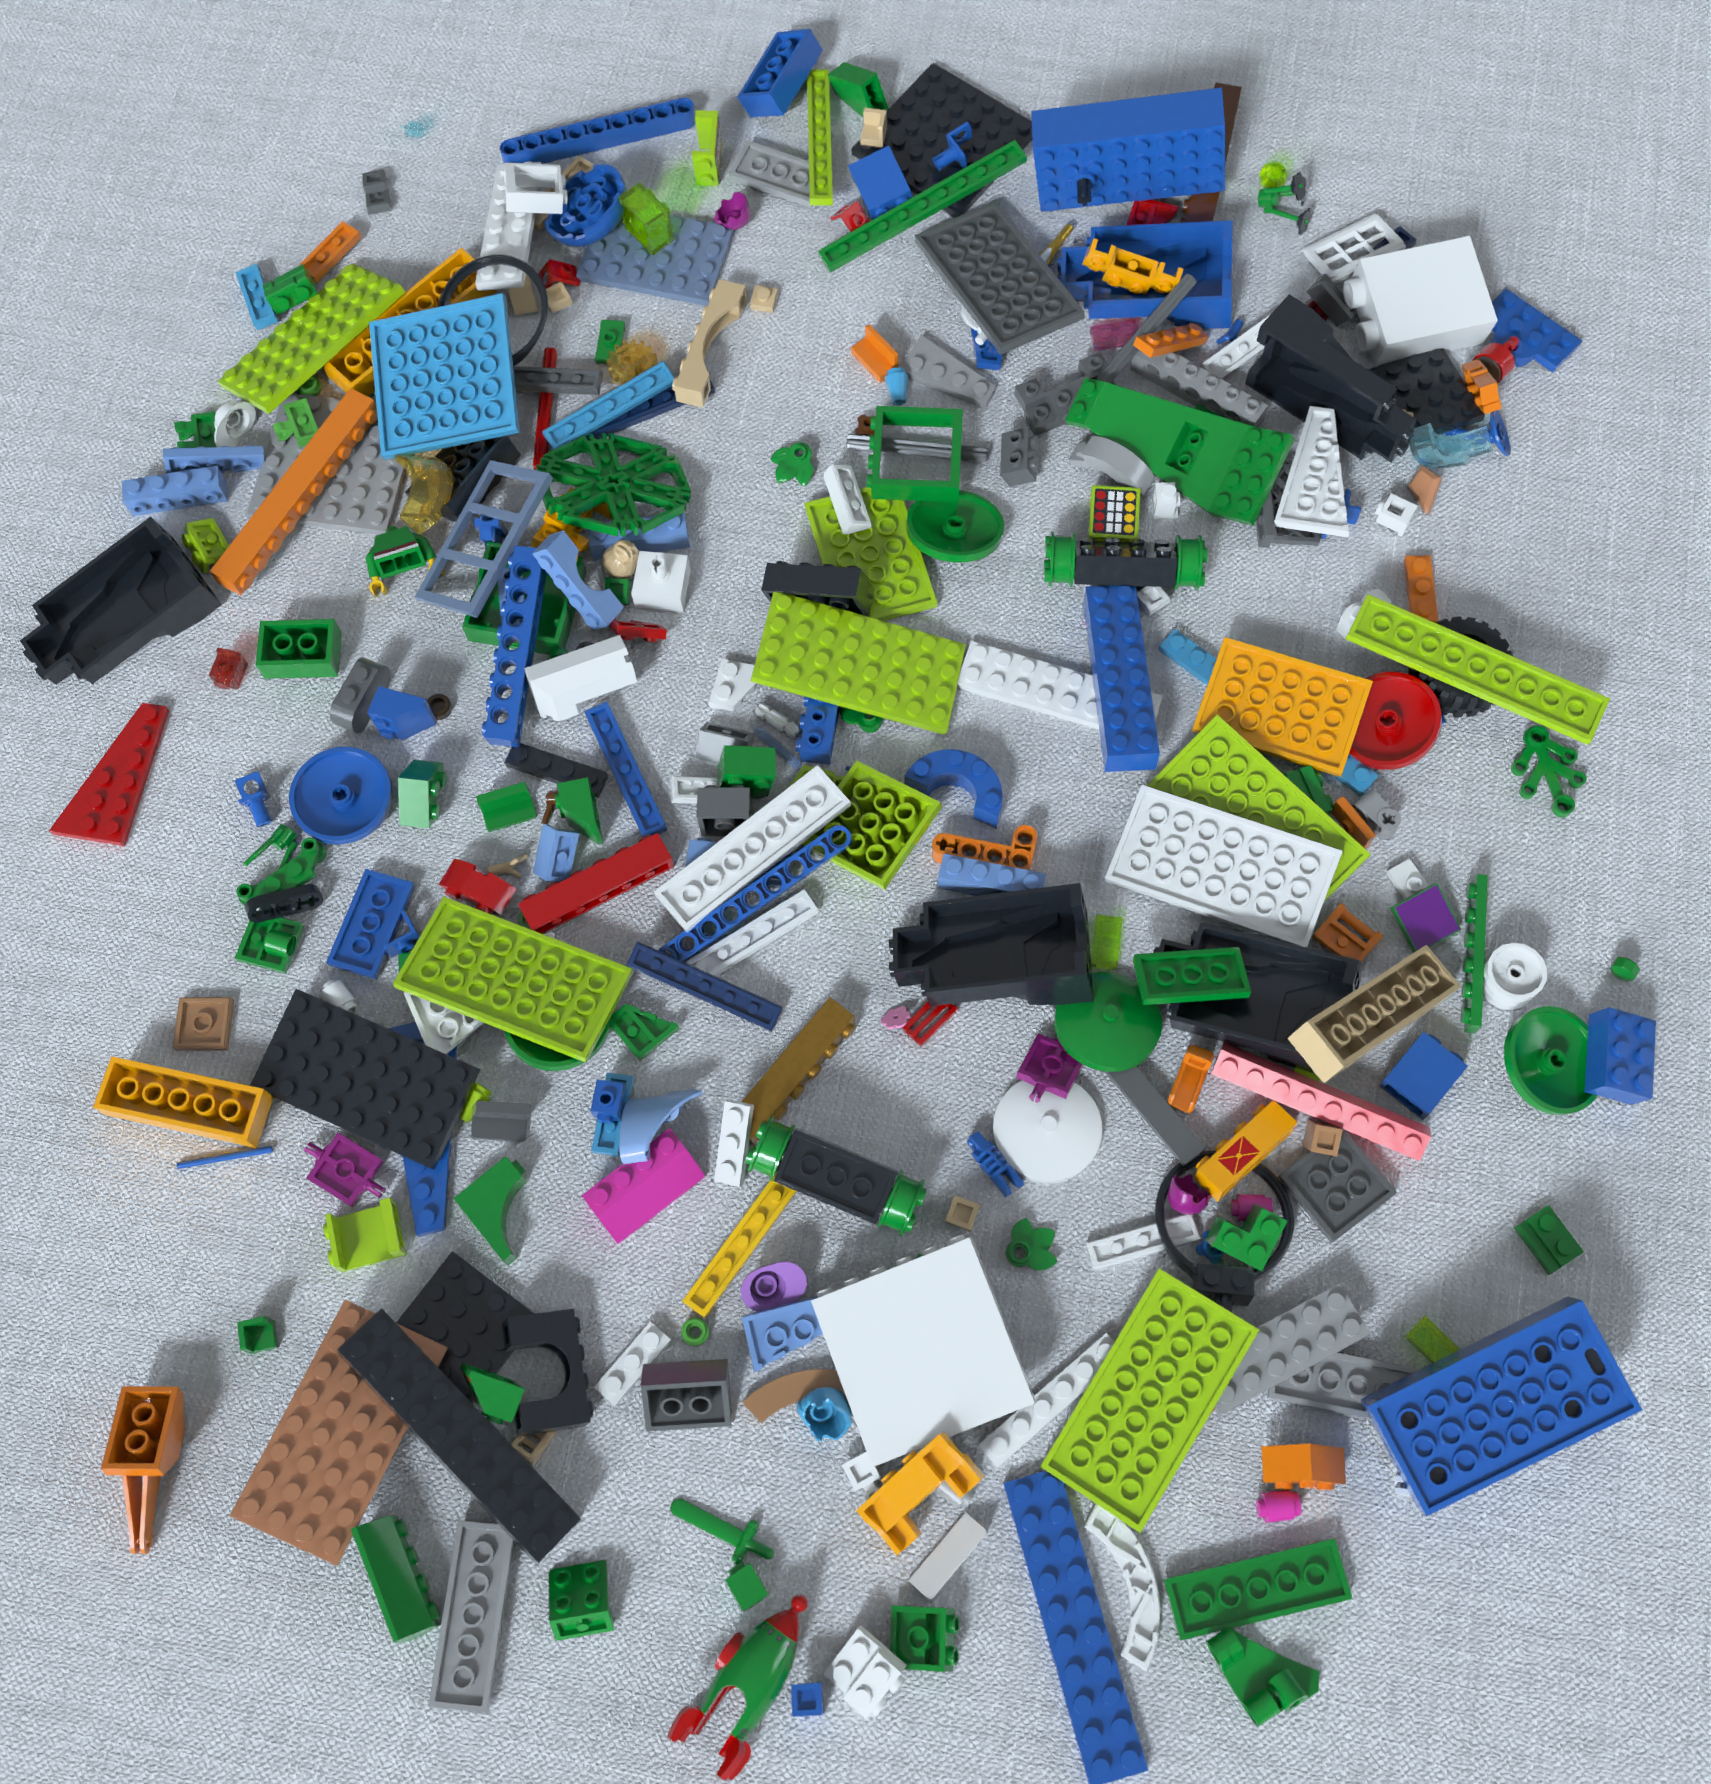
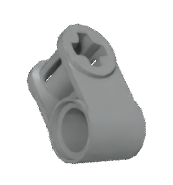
(1377, 814)

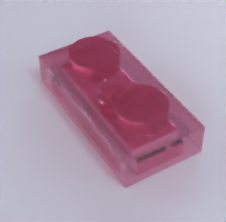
(1112, 334)

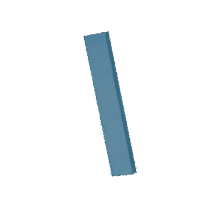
(610, 406)

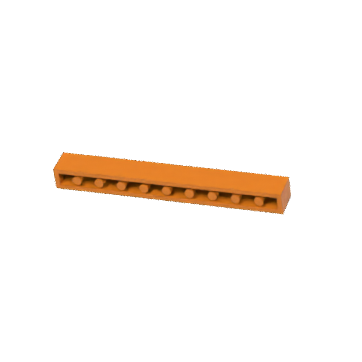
(295, 492)

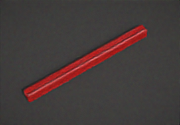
(544, 410)

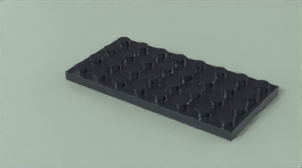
(365, 1078)

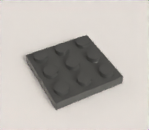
(1337, 1188)

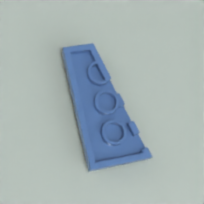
(225, 457)
(780, 1330)

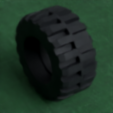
(1451, 698)

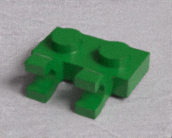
(201, 427)

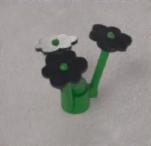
(1270, 197)

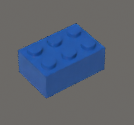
(1620, 1056)

